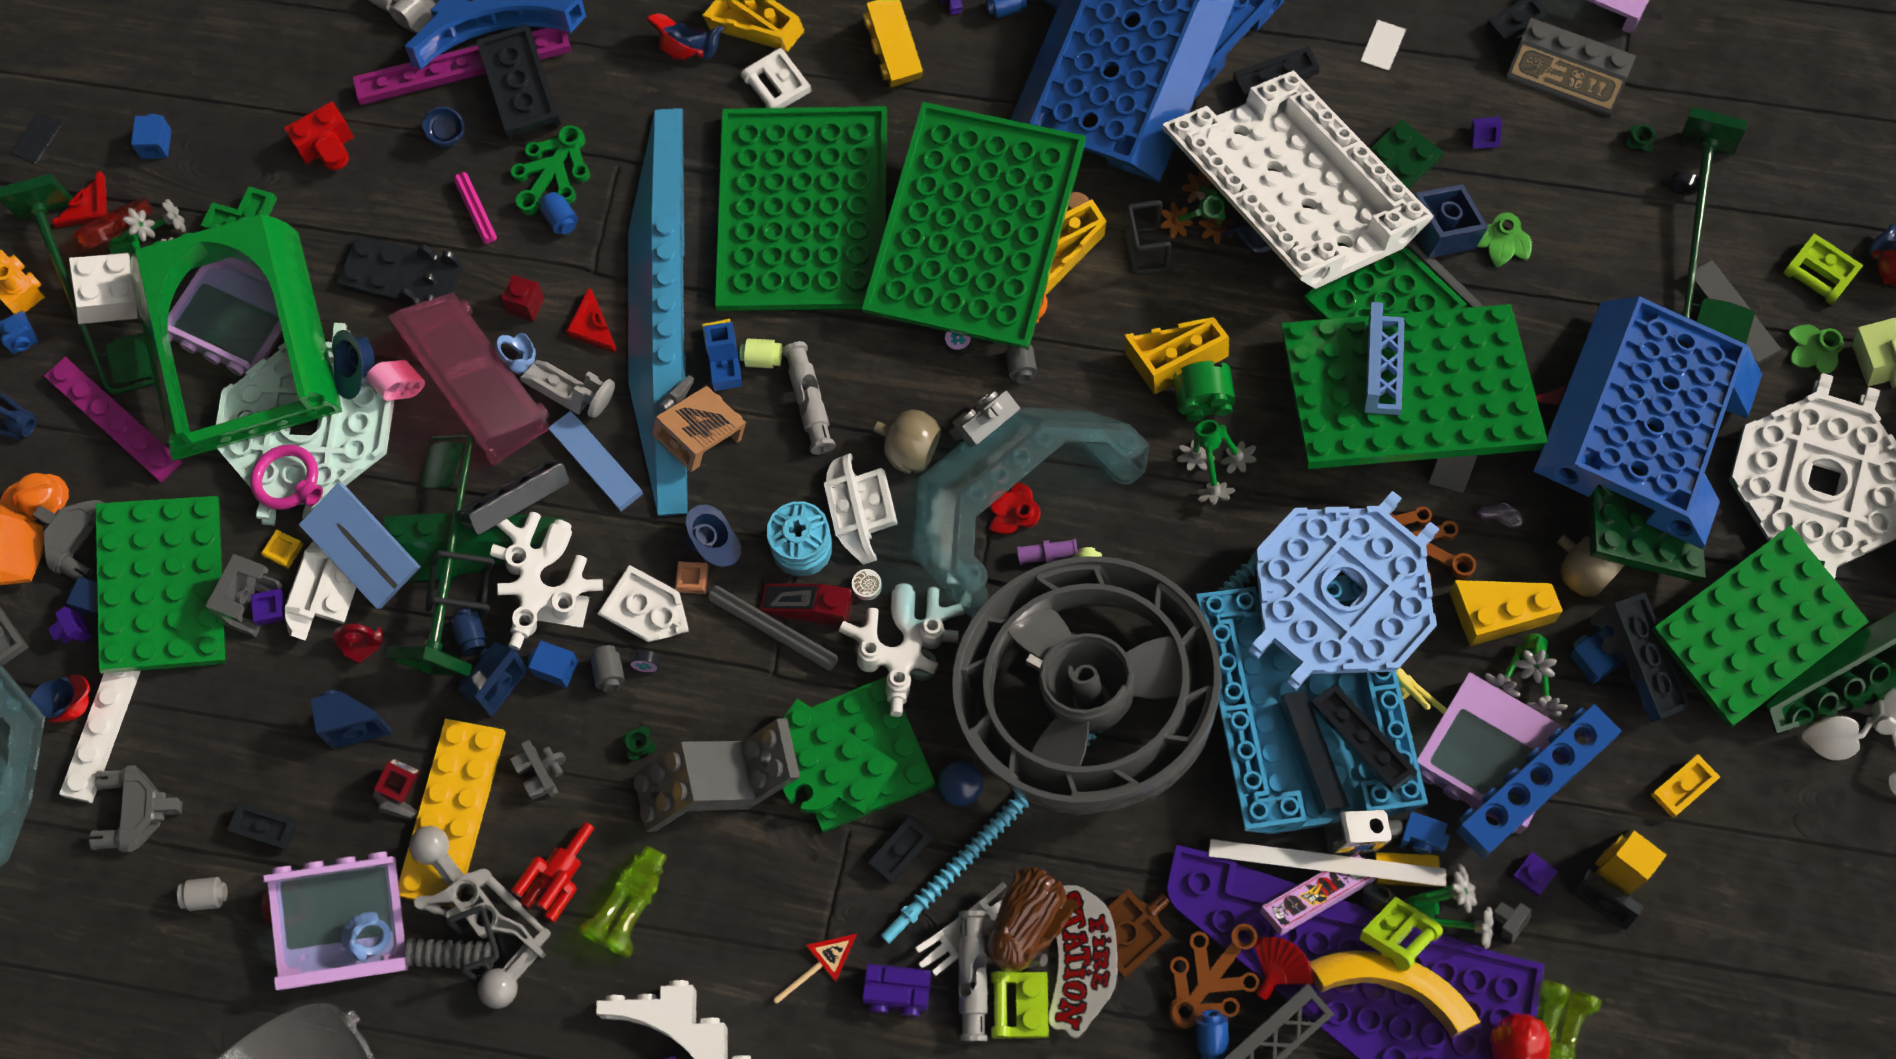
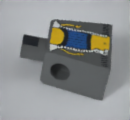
(1360, 832)

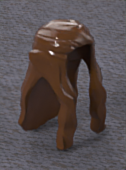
(1027, 919)

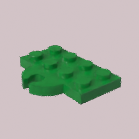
(834, 763)

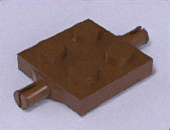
(1137, 930)

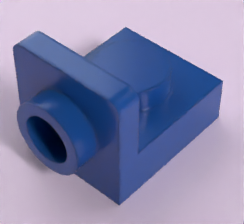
(17, 333)

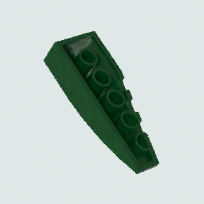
(427, 533)
(1844, 678)

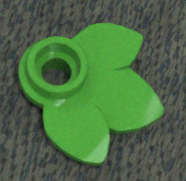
(1504, 243)
(1813, 351)

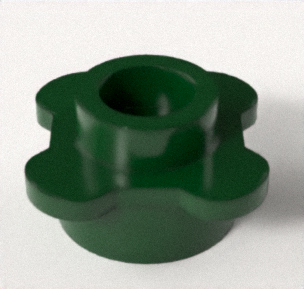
(1641, 131)
(631, 738)

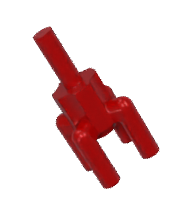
(554, 875)

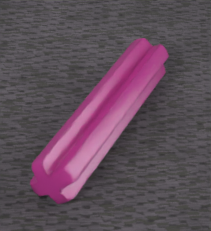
(475, 208)

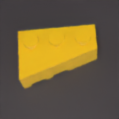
(892, 42)
(1167, 351)

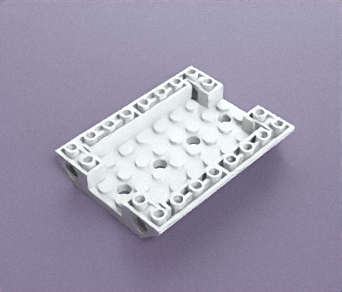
(1318, 167)

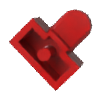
(322, 136)

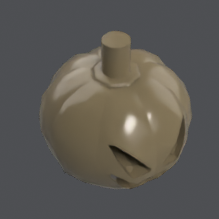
(910, 440)
(1584, 573)

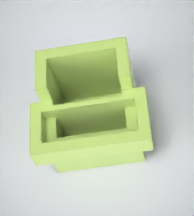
(1876, 352)

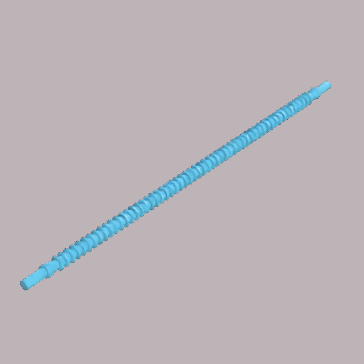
(911, 912)

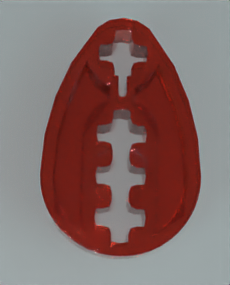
(108, 225)

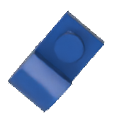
(723, 356)

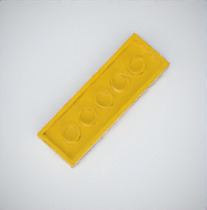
(454, 800)

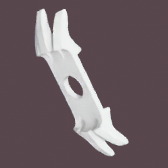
(951, 933)

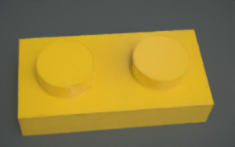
(1685, 786)

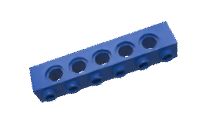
(1598, 732)

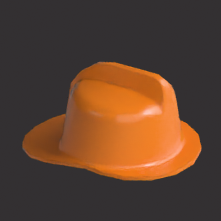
(34, 491)

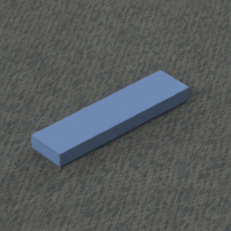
(595, 461)

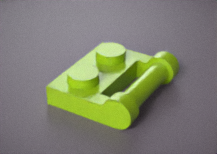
(1826, 261)
(1393, 926)
(1030, 1005)

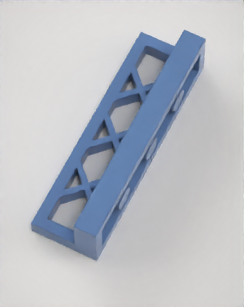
(1376, 343)

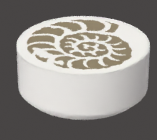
(866, 584)

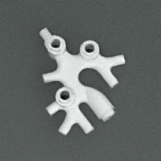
(529, 587)
(917, 634)

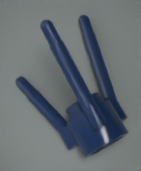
(18, 422)

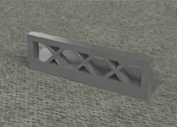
(1277, 1020)

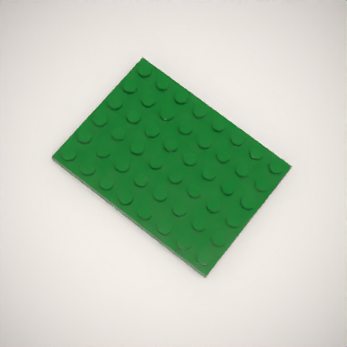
(800, 207)
(974, 225)
(1460, 388)

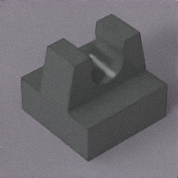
(1512, 920)

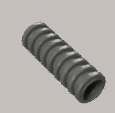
(445, 953)

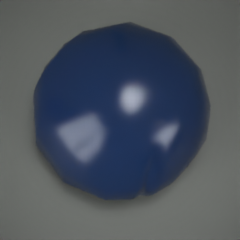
(443, 127)
(959, 783)

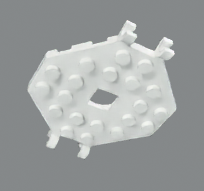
(1831, 433)

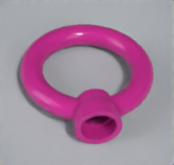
(305, 492)

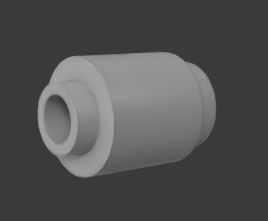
(202, 894)

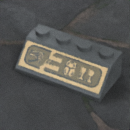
(1570, 67)

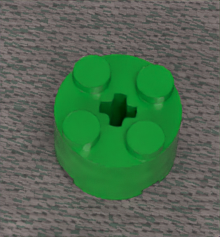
(1204, 390)

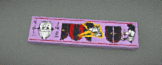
(1311, 898)

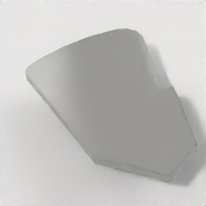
(408, 13)

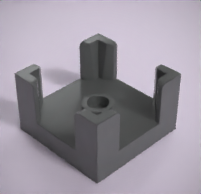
(234, 593)

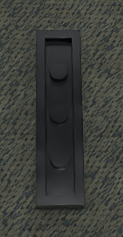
(1364, 738)

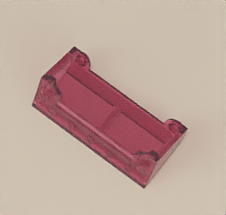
(471, 375)

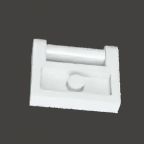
(782, 75)

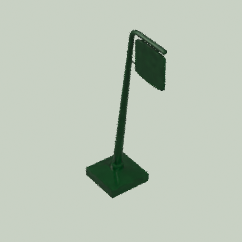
(1722, 134)
(126, 355)
(440, 472)

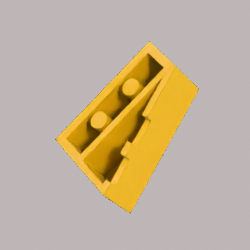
(756, 21)
(1080, 233)
(1503, 608)
(1629, 862)

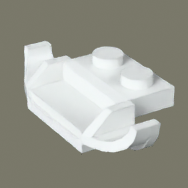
(858, 506)
(318, 591)

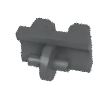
(529, 759)

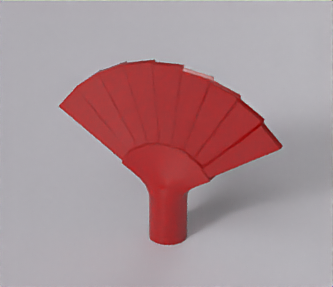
(1282, 964)

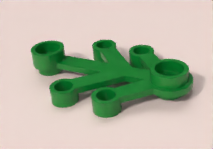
(551, 166)

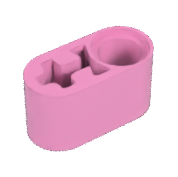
(395, 380)

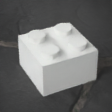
(103, 288)

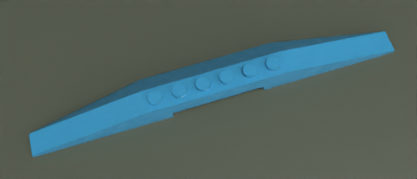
(657, 301)

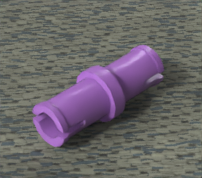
(1047, 551)

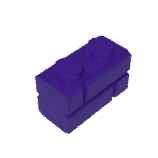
(897, 989)

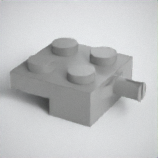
(989, 414)

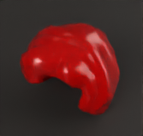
(1520, 1038)

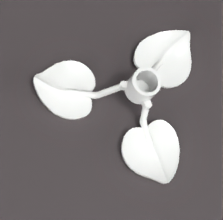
(1839, 735)

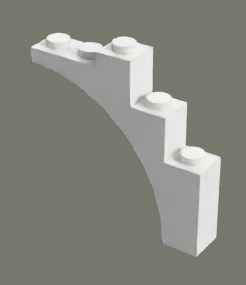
(674, 1017)

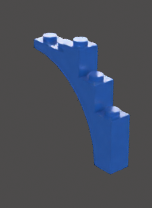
(461, 20)

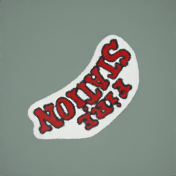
(1085, 963)

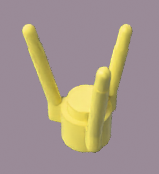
(1410, 687)

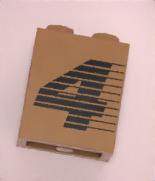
(697, 426)

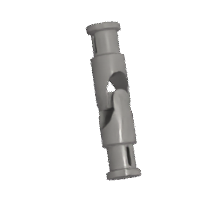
(809, 400)
(972, 952)

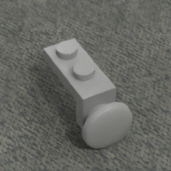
(568, 390)

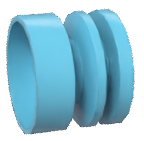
(800, 554)

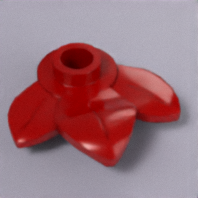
(1009, 510)

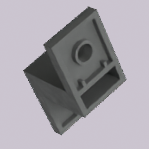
(716, 775)

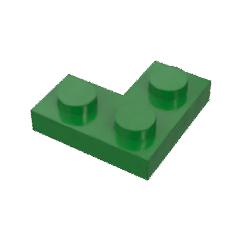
(253, 203)

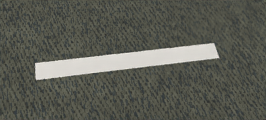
(1327, 862)

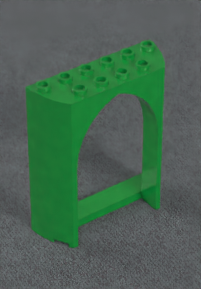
(278, 254)

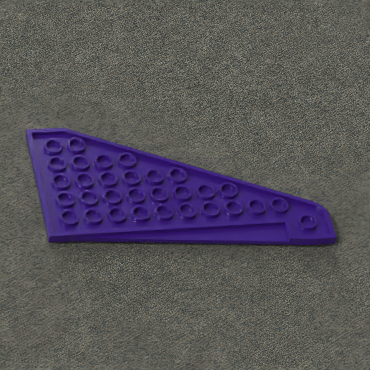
(1367, 1016)

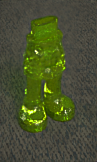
(636, 883)
(1579, 1007)

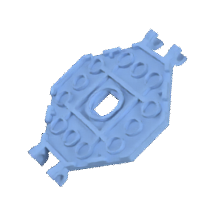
(1311, 624)

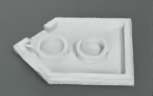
(645, 607)

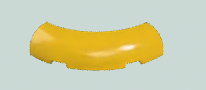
(1418, 981)

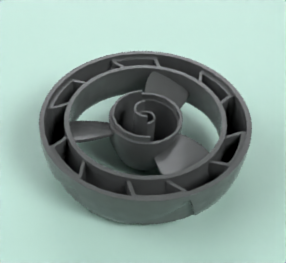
(1089, 683)

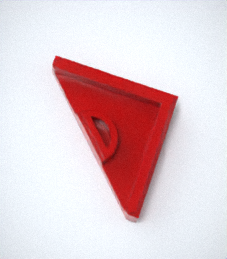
(86, 205)
(589, 324)

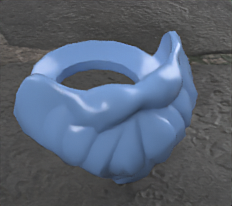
(521, 344)
(353, 928)

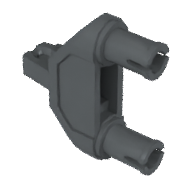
(65, 534)
(141, 809)

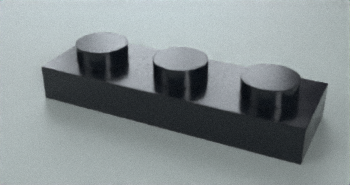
(1299, 61)

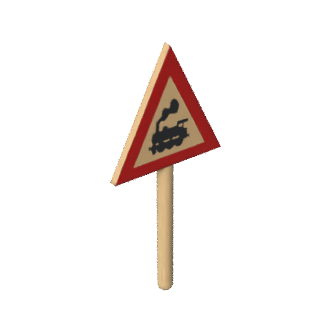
(830, 955)

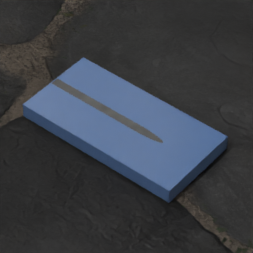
(359, 545)

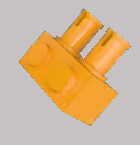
(17, 290)

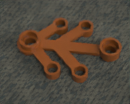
(1434, 552)
(1209, 980)

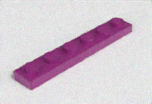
(112, 419)

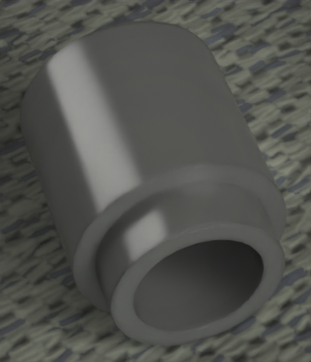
(1021, 364)
(607, 668)

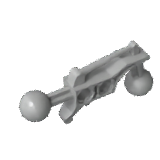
(499, 985)

